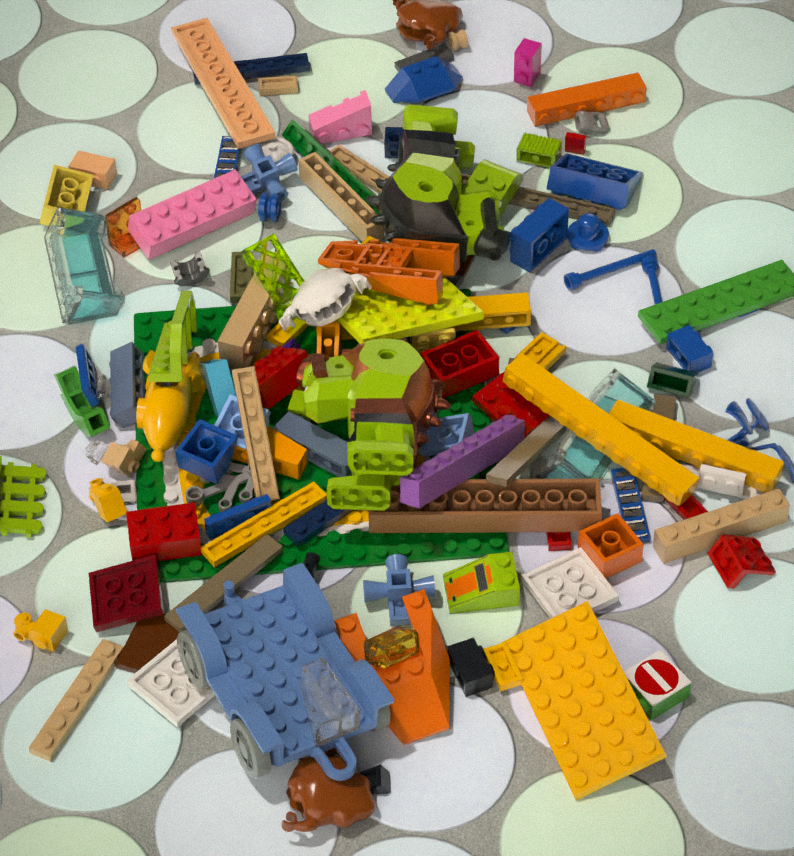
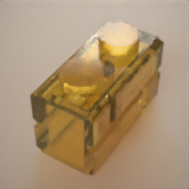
(391, 646)

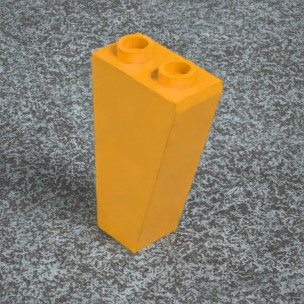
(329, 340)
(287, 455)

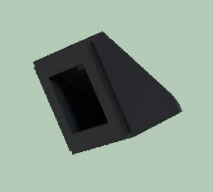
(379, 779)

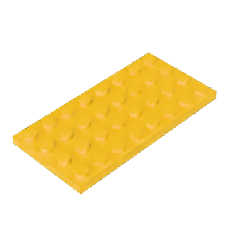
(584, 701)

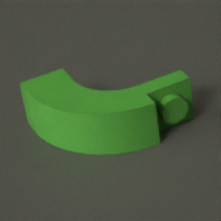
(88, 419)

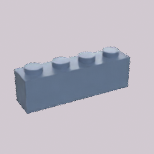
(126, 383)
(322, 447)

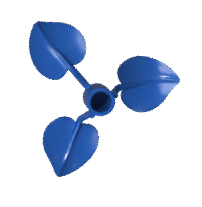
(741, 439)

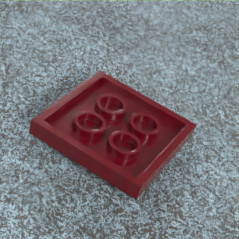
(126, 593)

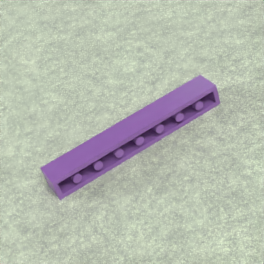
(461, 461)

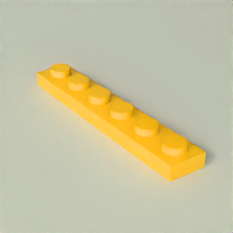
(264, 523)

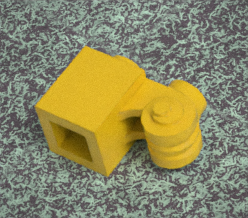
(107, 499)
(45, 632)

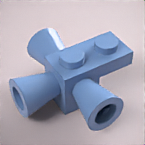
(266, 172)
(397, 586)

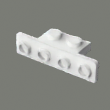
(723, 481)

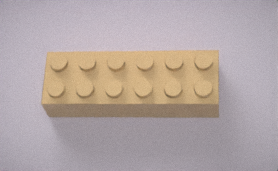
(250, 322)

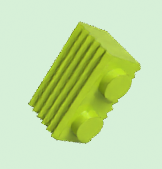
(538, 150)

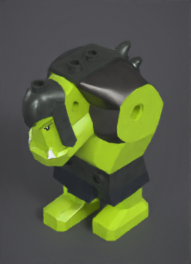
(425, 189)

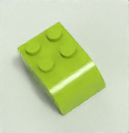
(495, 178)

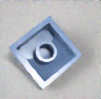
(230, 420)
(451, 432)

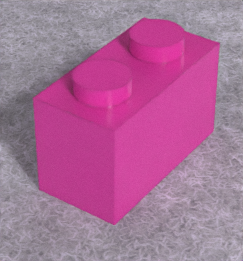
(527, 62)

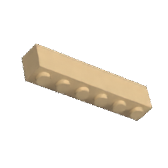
(339, 197)
(734, 519)

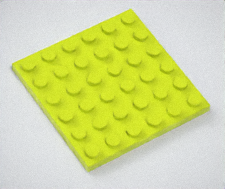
(387, 316)

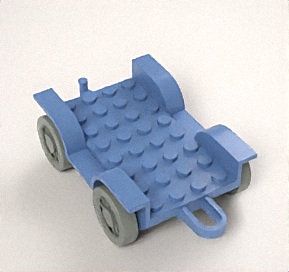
(254, 663)

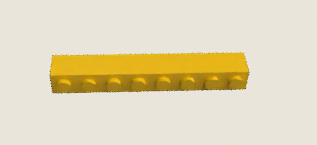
(699, 446)

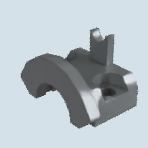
(191, 271)

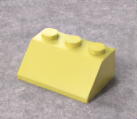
(65, 190)

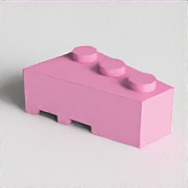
(342, 121)

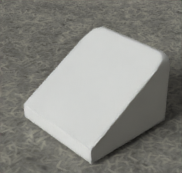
(127, 490)

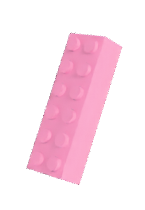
(191, 214)

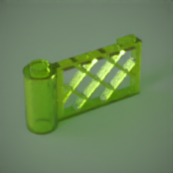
(271, 284)

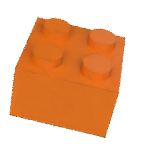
(611, 545)

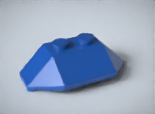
(423, 81)

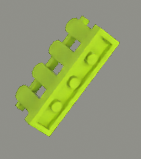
(21, 490)

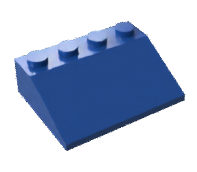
(593, 181)

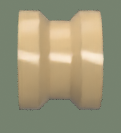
(458, 40)

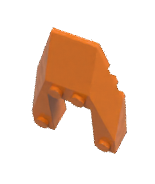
(397, 268)
(417, 683)

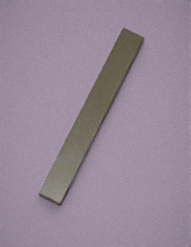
(532, 198)

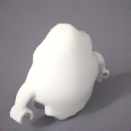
(324, 297)

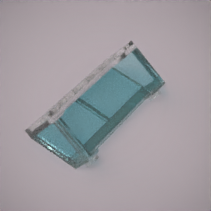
(81, 267)
(575, 456)

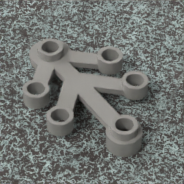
(227, 482)

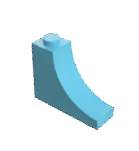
(218, 382)

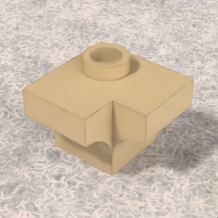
(124, 458)

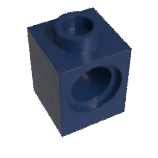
(391, 141)

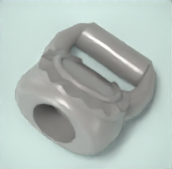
(586, 122)

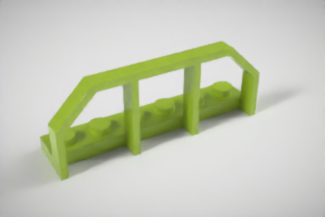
(175, 341)

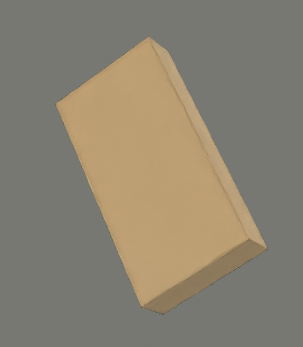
(278, 85)

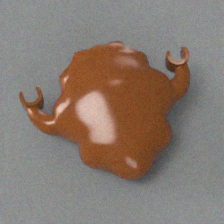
(427, 20)
(324, 799)

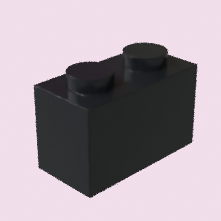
(470, 666)

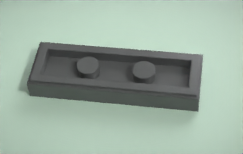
(441, 51)

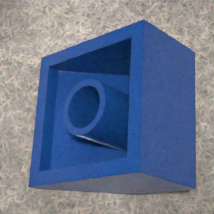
(206, 451)

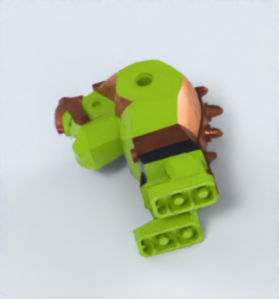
(388, 409)

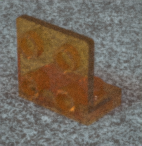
(117, 228)

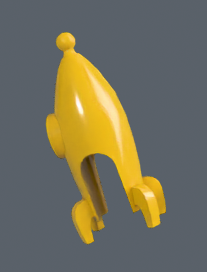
(167, 409)

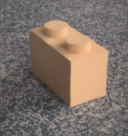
(99, 166)

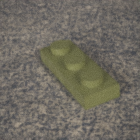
(240, 276)

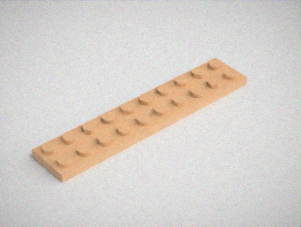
(223, 83)

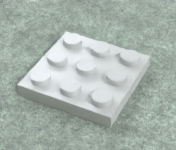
(569, 583)
(168, 688)

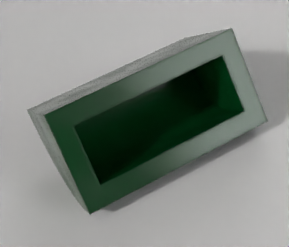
(672, 379)

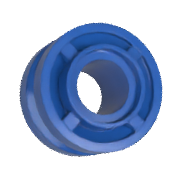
(269, 207)

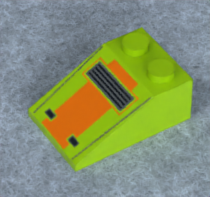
(483, 584)

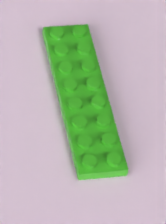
(720, 301)

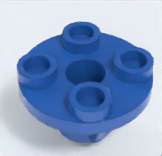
(588, 233)

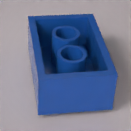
(539, 235)

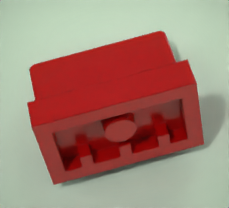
(737, 557)

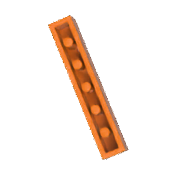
(589, 97)

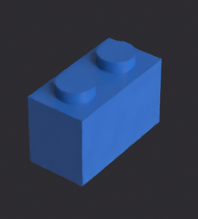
(689, 349)

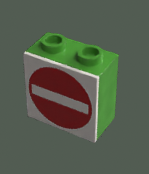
(658, 684)

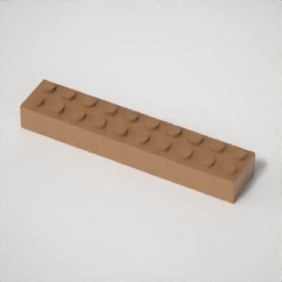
(487, 507)

